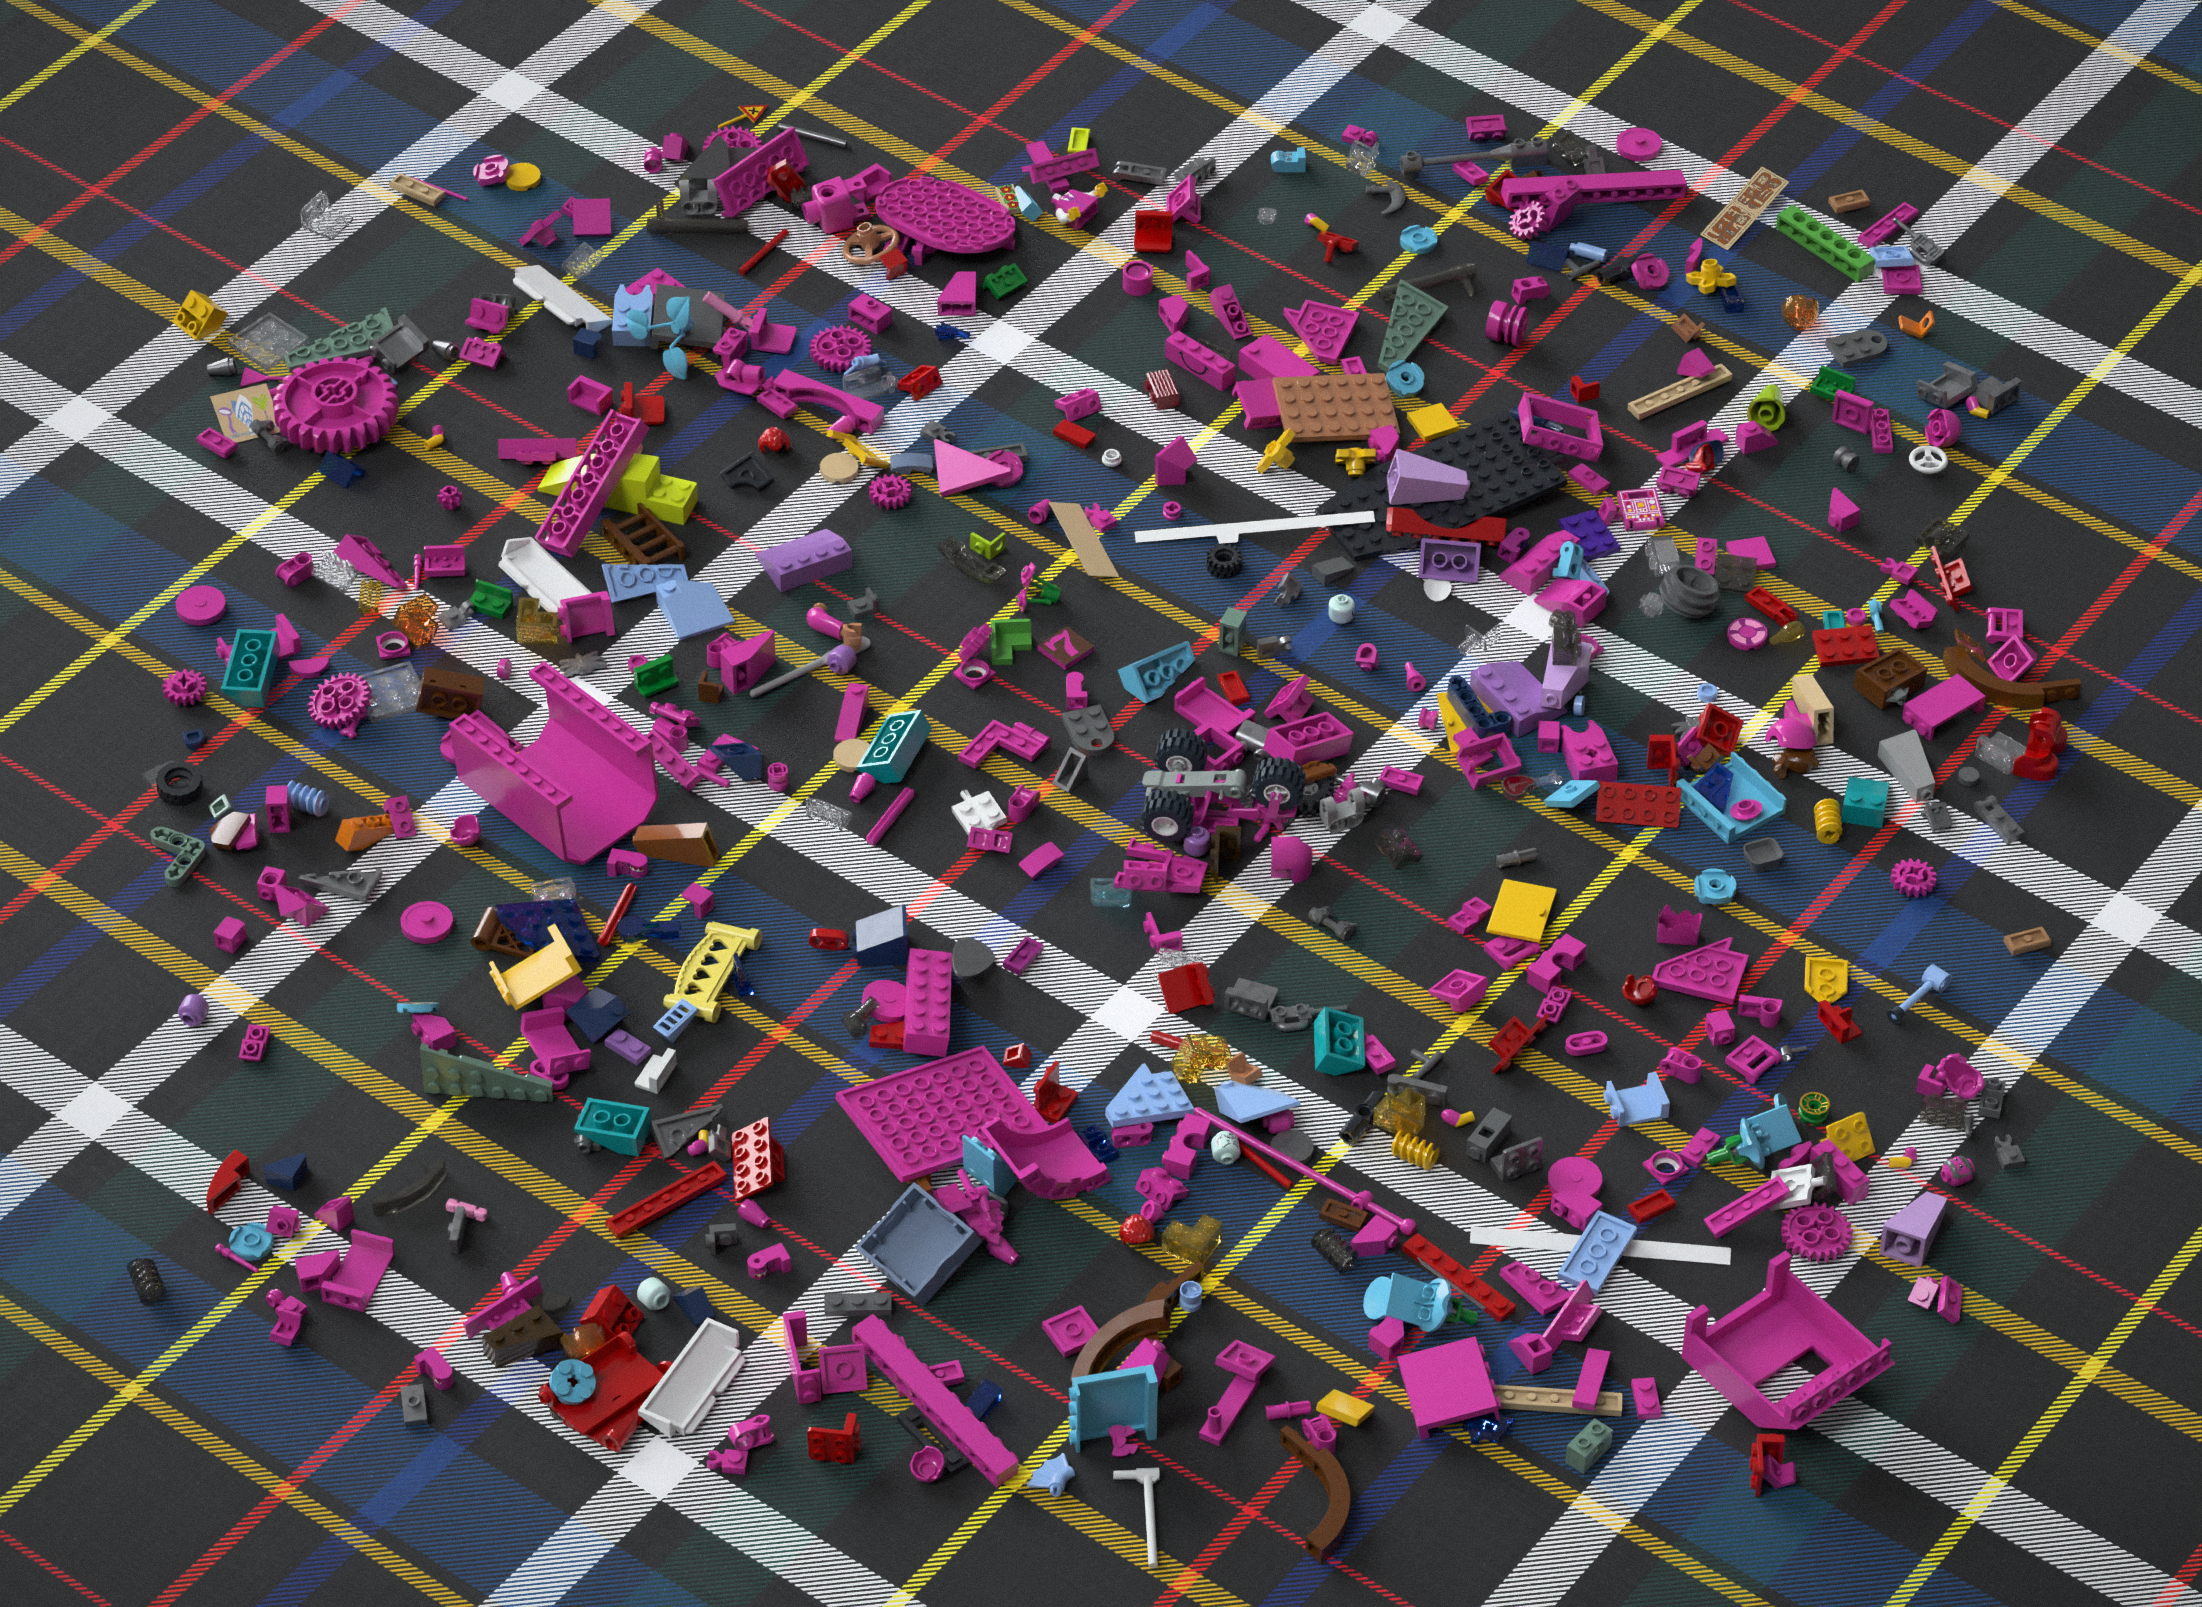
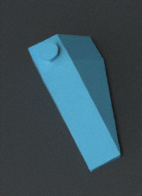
(1154, 674)

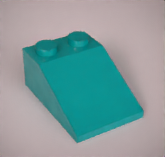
(1865, 802)
(615, 1125)

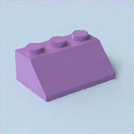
(1449, 560)

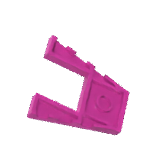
(1183, 873)

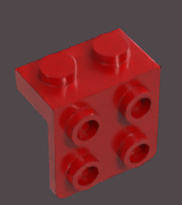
(1153, 231)
(647, 408)
(1662, 755)
(1186, 987)
(835, 1444)
(1765, 1445)

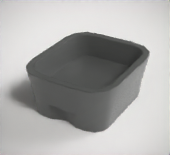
(1763, 854)

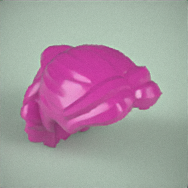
(1960, 1076)

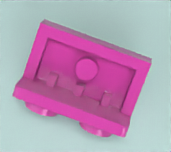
(1486, 127)
(1678, 481)
(444, 560)
(1915, 610)
(1160, 1187)

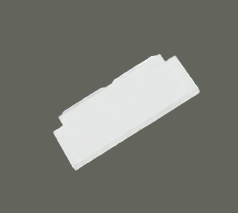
(559, 298)
(539, 573)
(693, 1379)

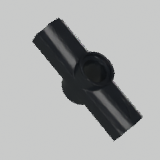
(1618, 269)
(1362, 1118)

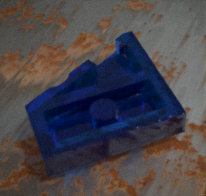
(1716, 786)

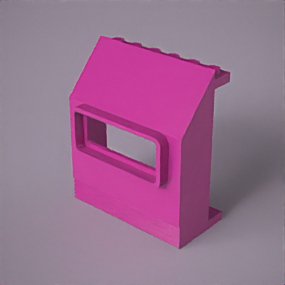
(1772, 1334)

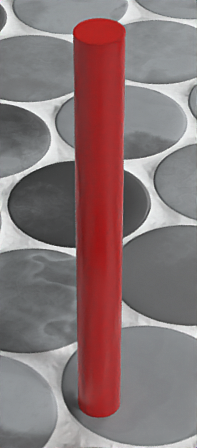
(765, 250)
(1265, 1166)

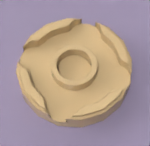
(839, 467)
(849, 754)

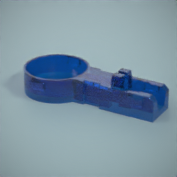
(632, 930)

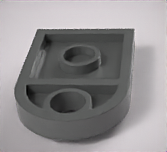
(1857, 347)
(1087, 728)

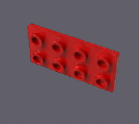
(1638, 804)
(756, 1159)

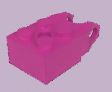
(1589, 754)

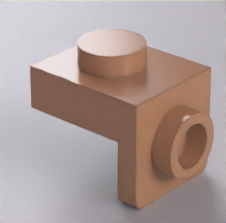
(1687, 328)
(1242, 1071)

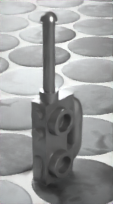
(1922, 243)
(1301, 1015)

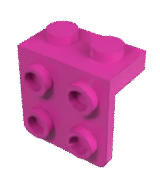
(770, 336)

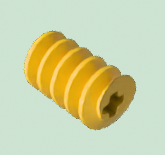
(1828, 821)
(1413, 1151)

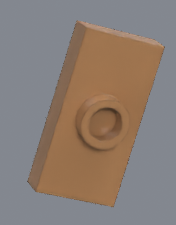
(1849, 201)
(2027, 941)

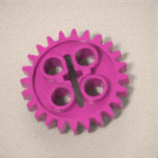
(735, 138)
(838, 347)
(340, 701)
(1816, 1232)

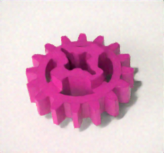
(1528, 220)
(890, 491)
(975, 642)
(184, 687)
(1913, 877)

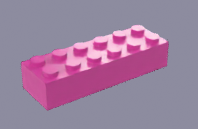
(927, 1002)

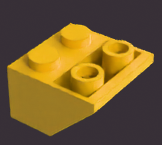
(199, 316)

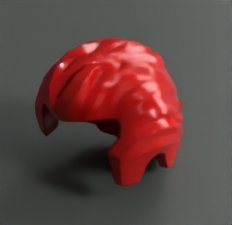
(774, 439)
(1640, 991)
(1136, 1230)

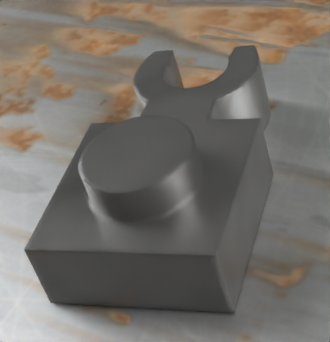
(934, 430)
(1270, 646)
(2008, 1155)

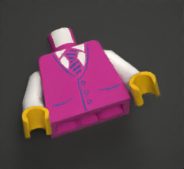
(1078, 207)

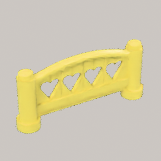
(735, 941)

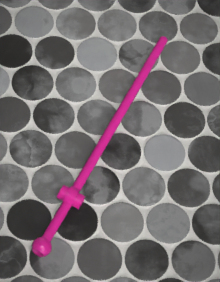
(1362, 1200)

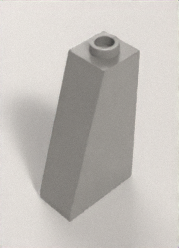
(1908, 764)

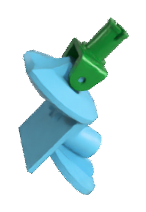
(1759, 1136)
(1415, 1302)

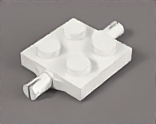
(978, 812)
(1800, 1183)

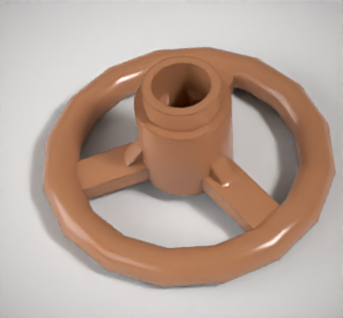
(870, 240)

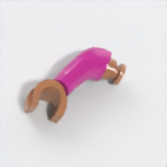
(822, 622)

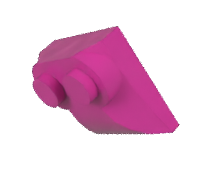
(1460, 989)

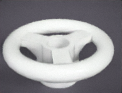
(1928, 464)

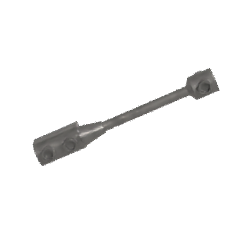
(1517, 154)
(1254, 737)

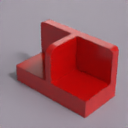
(1838, 1021)

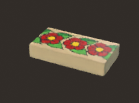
(1008, 198)

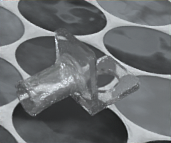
(1475, 639)

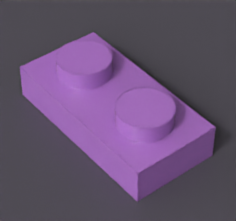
(628, 1046)

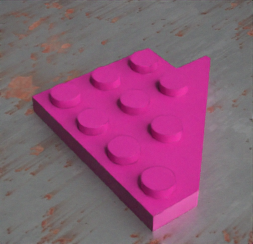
(1323, 328)
(1705, 972)

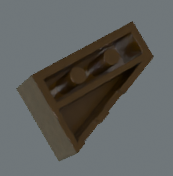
(521, 1337)

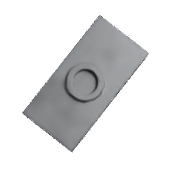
(457, 1229)
(413, 1405)

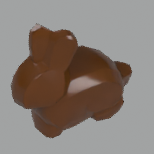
(1794, 759)

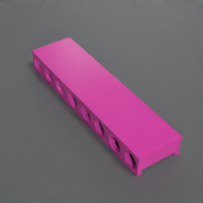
(593, 486)

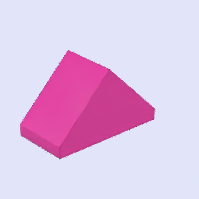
(1695, 364)
(336, 1213)

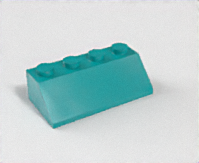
(251, 666)
(895, 746)

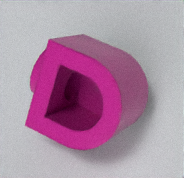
(1367, 657)

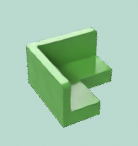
(1007, 637)

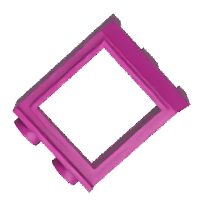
(1504, 749)

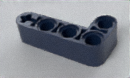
(1473, 712)

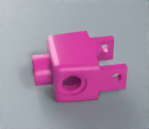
(833, 206)

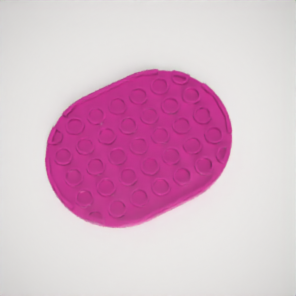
(945, 215)

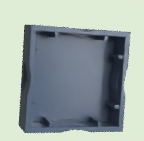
(918, 1244)

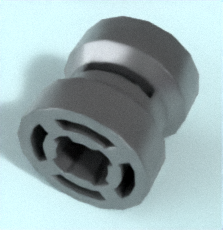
(1847, 459)

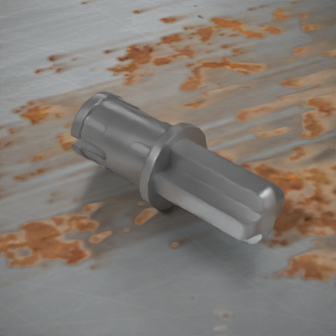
(1516, 857)

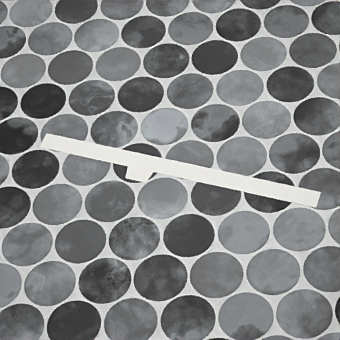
(1229, 532)

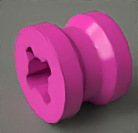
(1428, 719)

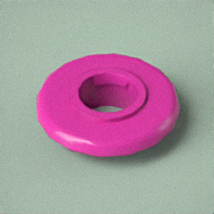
(1746, 809)

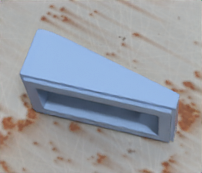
(665, 1021)

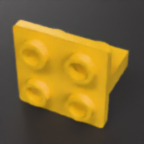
(1851, 1136)

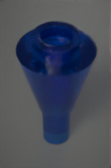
(946, 331)

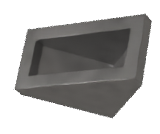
(1072, 770)

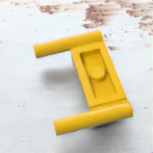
(858, 450)

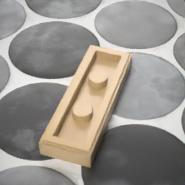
(417, 189)

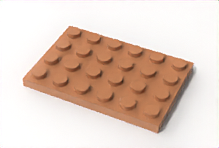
(1334, 406)

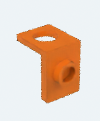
(1914, 328)

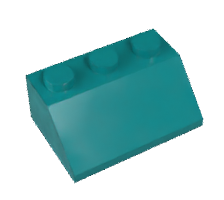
(1338, 1042)

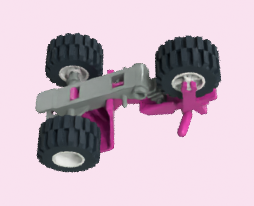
(1187, 789)

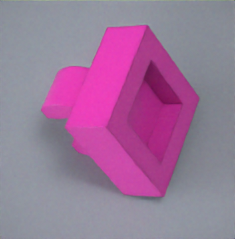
(1609, 511)

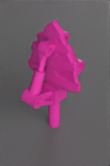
(984, 1214)

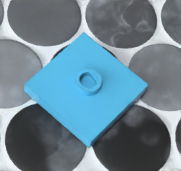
(1572, 793)

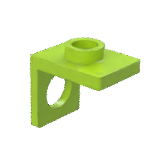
(985, 547)

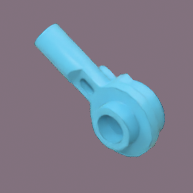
(1875, 609)

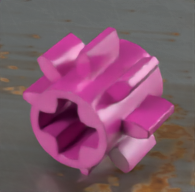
(449, 497)

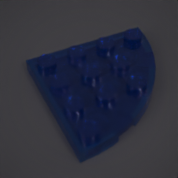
(532, 920)

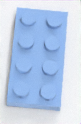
(1597, 1251)

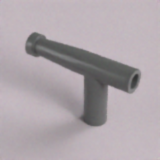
(1578, 271)
(1428, 1062)

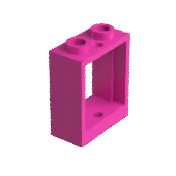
(1233, 747)

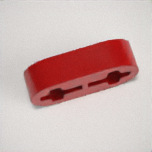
(828, 939)

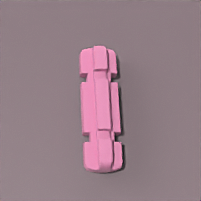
(471, 1210)

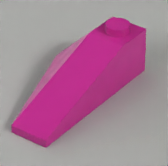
(368, 560)

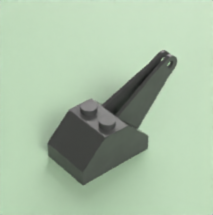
(712, 163)

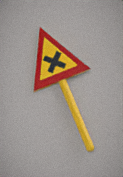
(753, 112)

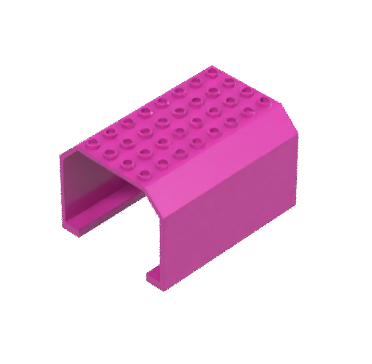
(573, 787)

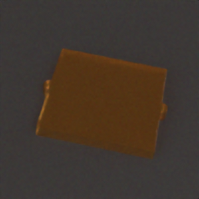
(1969, 645)

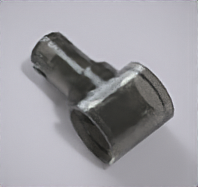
(856, 1019)

